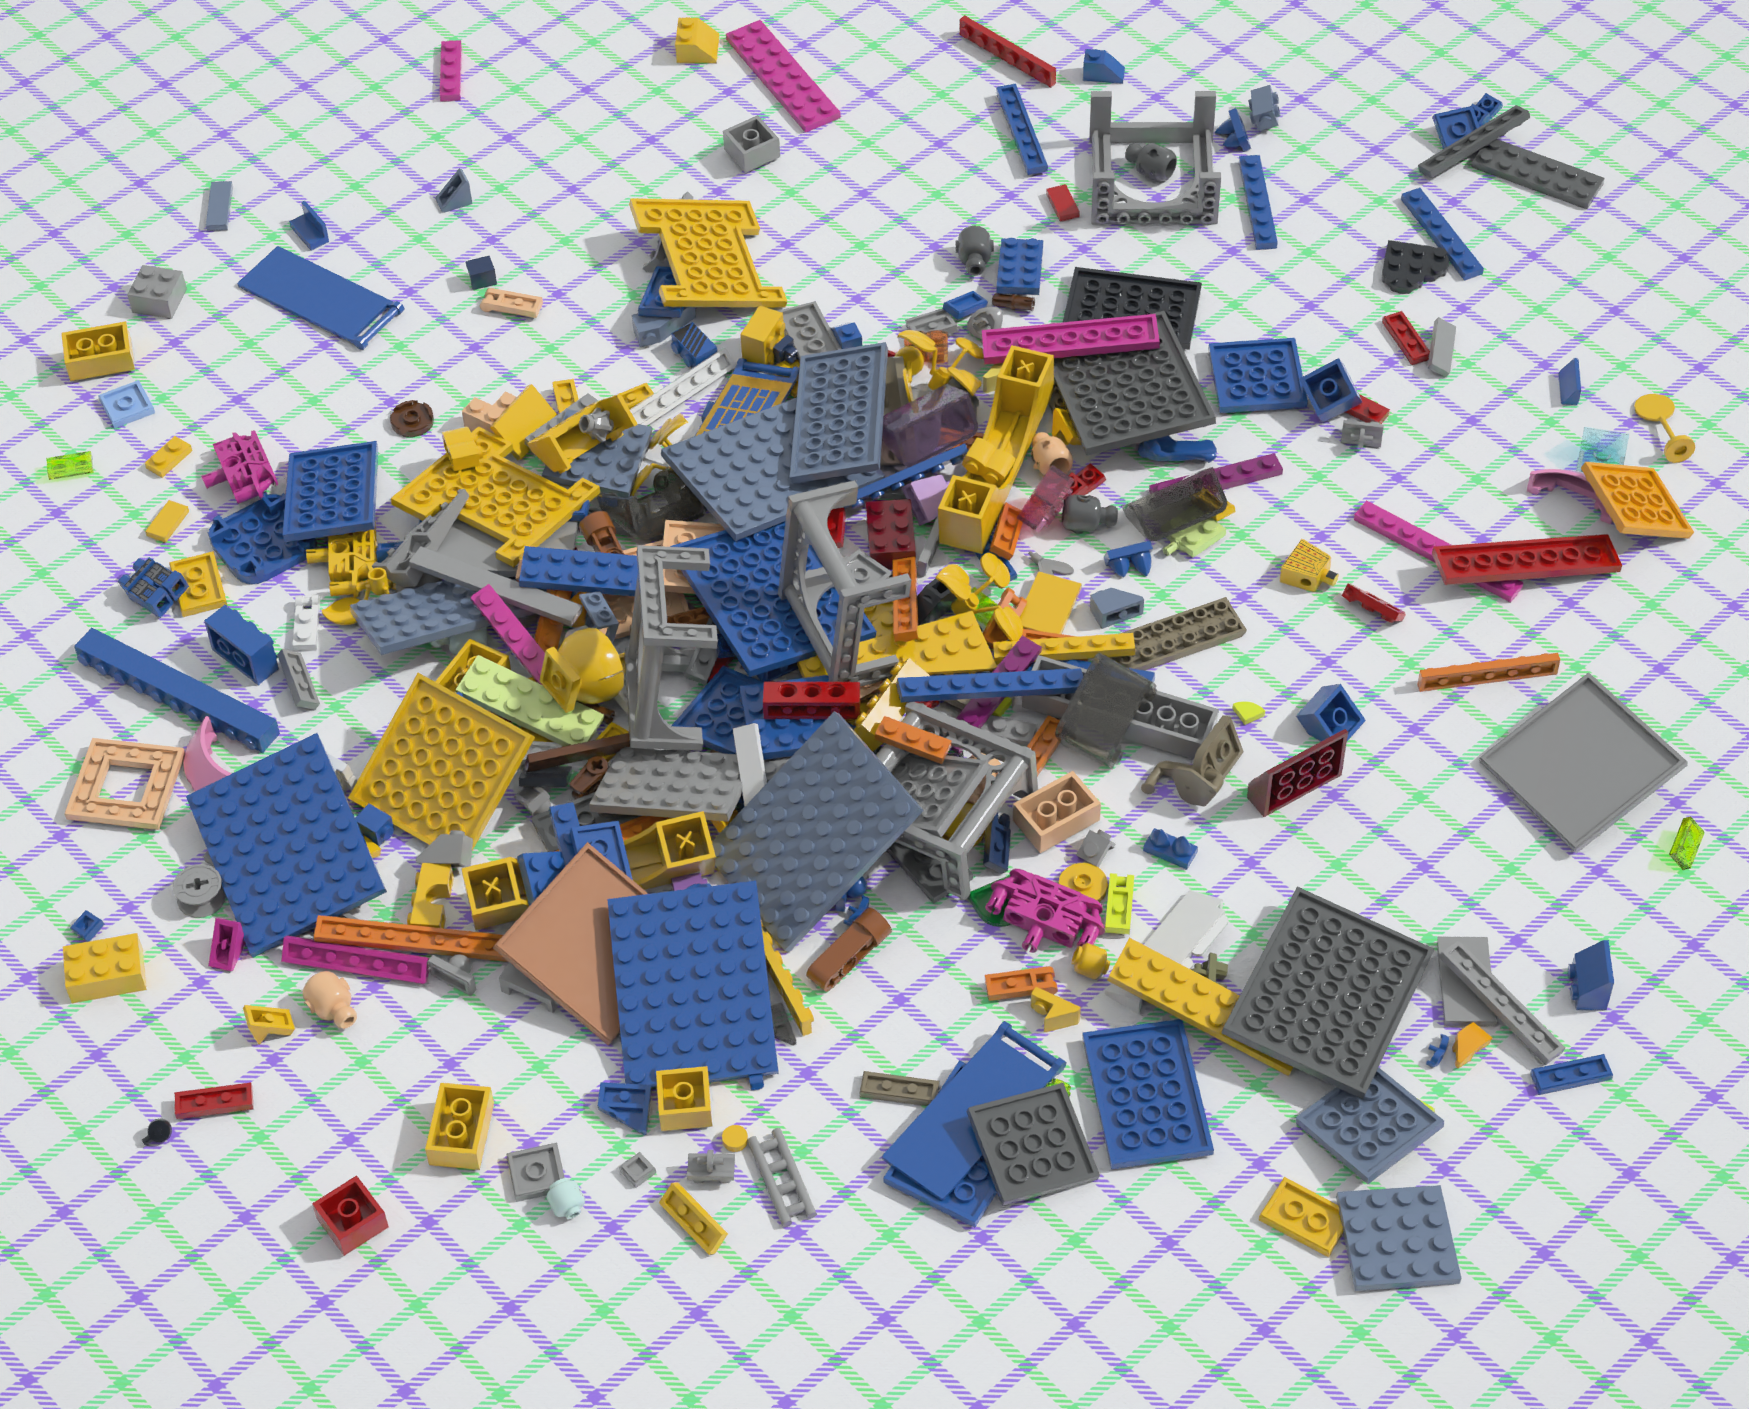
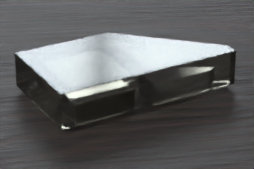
(781, 1025)

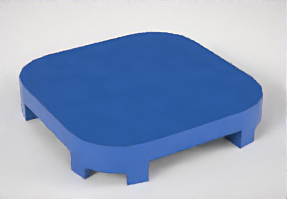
(253, 541)

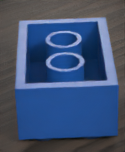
(242, 644)

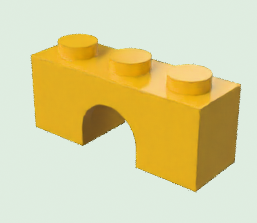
(432, 883)

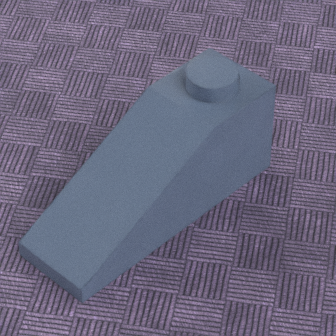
(655, 329)

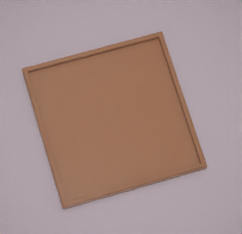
(567, 940)

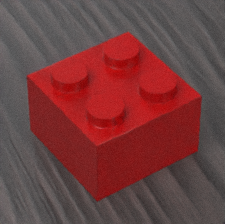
(350, 1215)

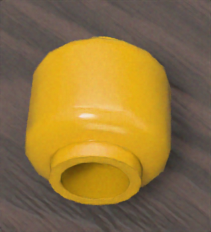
(1090, 961)

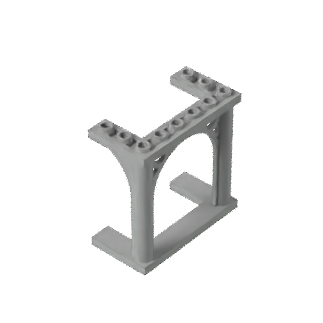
(1206, 183)
(808, 525)
(652, 649)
(1016, 777)

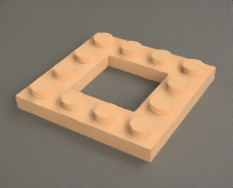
(148, 813)

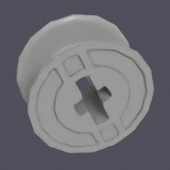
(199, 890)

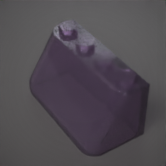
(929, 425)

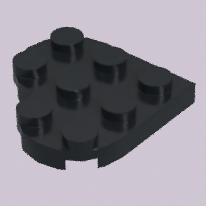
(1411, 265)

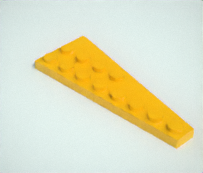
(941, 648)

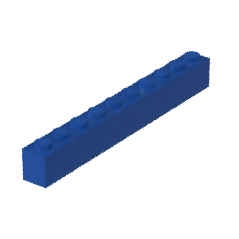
(176, 690)

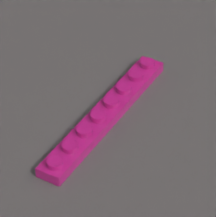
(1422, 543)

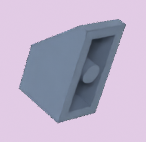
(1115, 606)

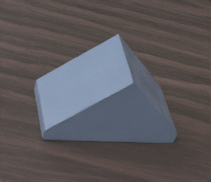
(455, 193)

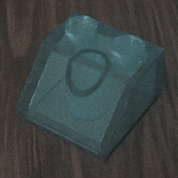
(1602, 447)

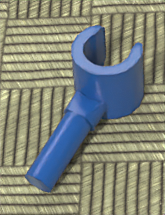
(756, 1081)

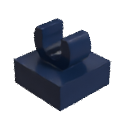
(785, 351)

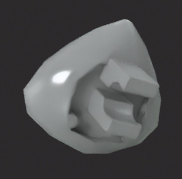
(985, 319)

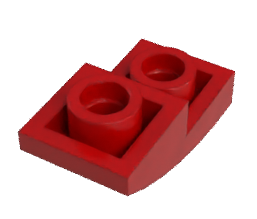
(1086, 480)

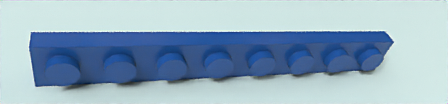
(988, 685)

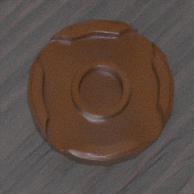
(412, 418)

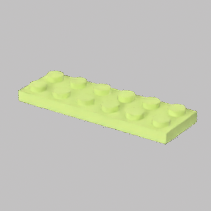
(527, 703)

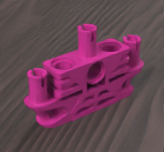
(243, 466)
(1041, 898)

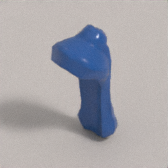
(1171, 450)

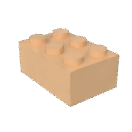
(1056, 811)

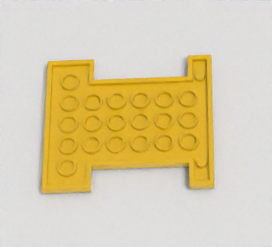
(706, 252)
(502, 497)

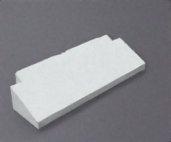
(1183, 933)

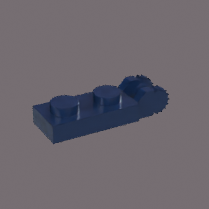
(997, 843)

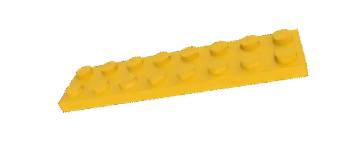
(1181, 994)

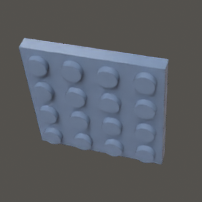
(608, 464)
(1370, 1131)
(1398, 1238)

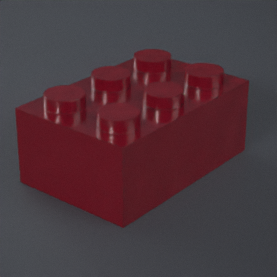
(890, 531)

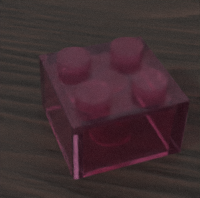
(1046, 499)

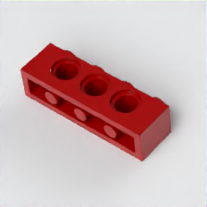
(811, 700)

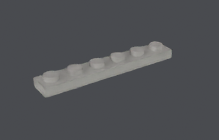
(1502, 1002)

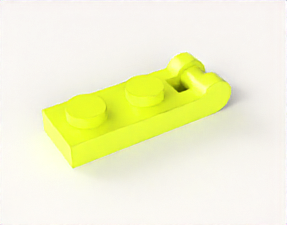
(1119, 904)

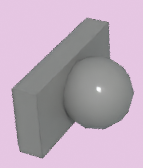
(534, 799)
(454, 972)

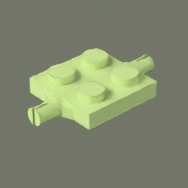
(1195, 538)

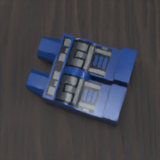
(152, 584)

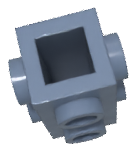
(1264, 108)

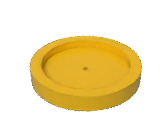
(1085, 879)

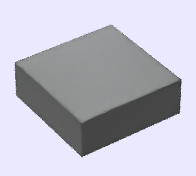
(637, 1169)

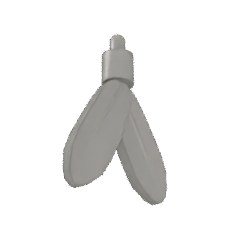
(1049, 566)

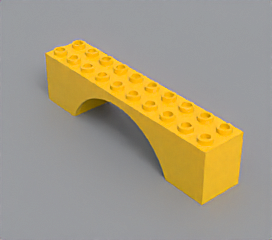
(1019, 401)
(654, 857)

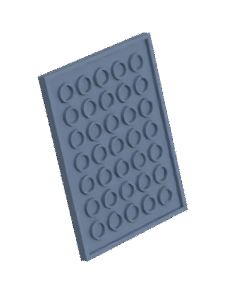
(745, 470)
(814, 829)

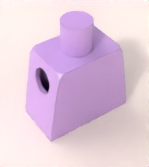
(926, 497)

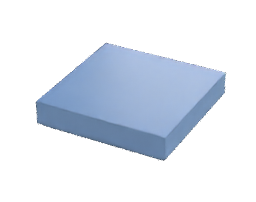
(126, 404)

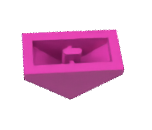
(226, 944)

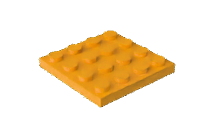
(1637, 500)

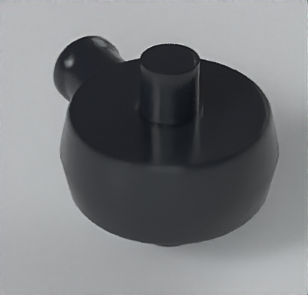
(158, 1131)

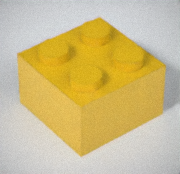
(761, 335)
(684, 1098)

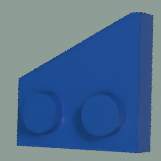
(626, 1104)

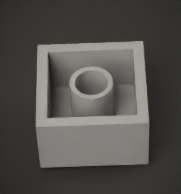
(751, 143)
(157, 291)

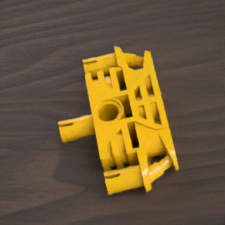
(344, 555)

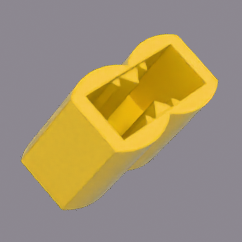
(462, 448)
(988, 462)

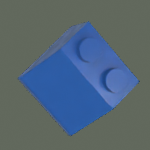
(1330, 713)
(1592, 977)

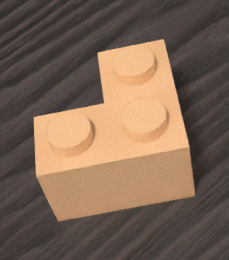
(484, 414)

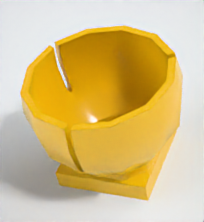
(578, 666)

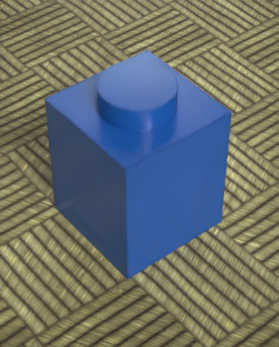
(375, 824)

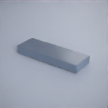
(219, 205)

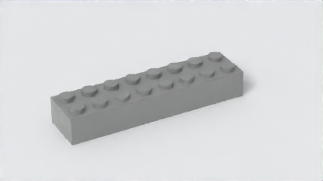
(1163, 723)

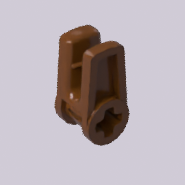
(589, 777)

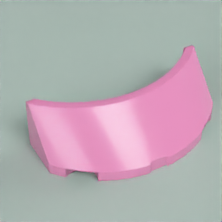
(1568, 479)
(198, 764)

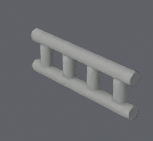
(775, 1191)

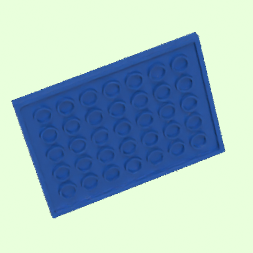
(745, 601)
(285, 844)
(692, 983)

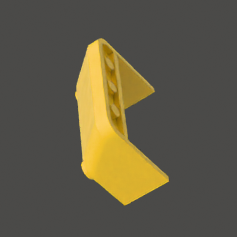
(566, 441)

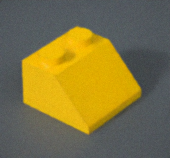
(696, 41)

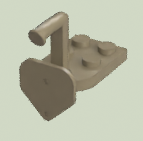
(1212, 763)

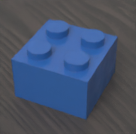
(1331, 390)

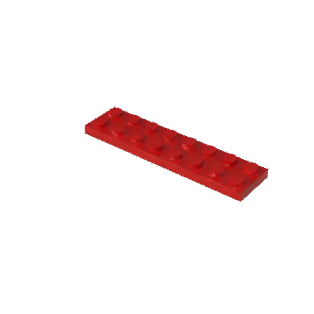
(1526, 559)

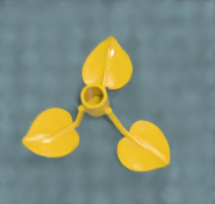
(942, 375)
(661, 438)
(958, 583)
(340, 612)

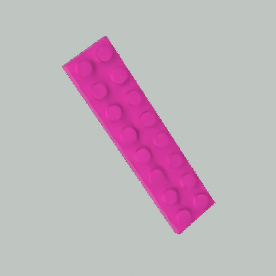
(783, 76)
(1074, 338)

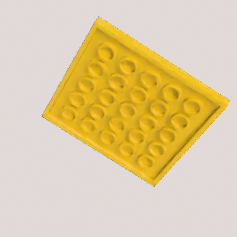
(441, 764)

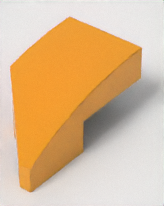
(1468, 1042)

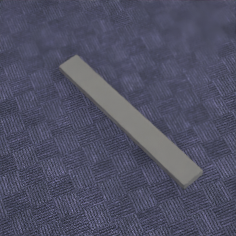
(508, 589)

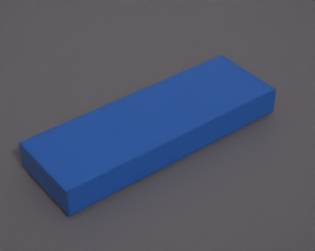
(1571, 1074)

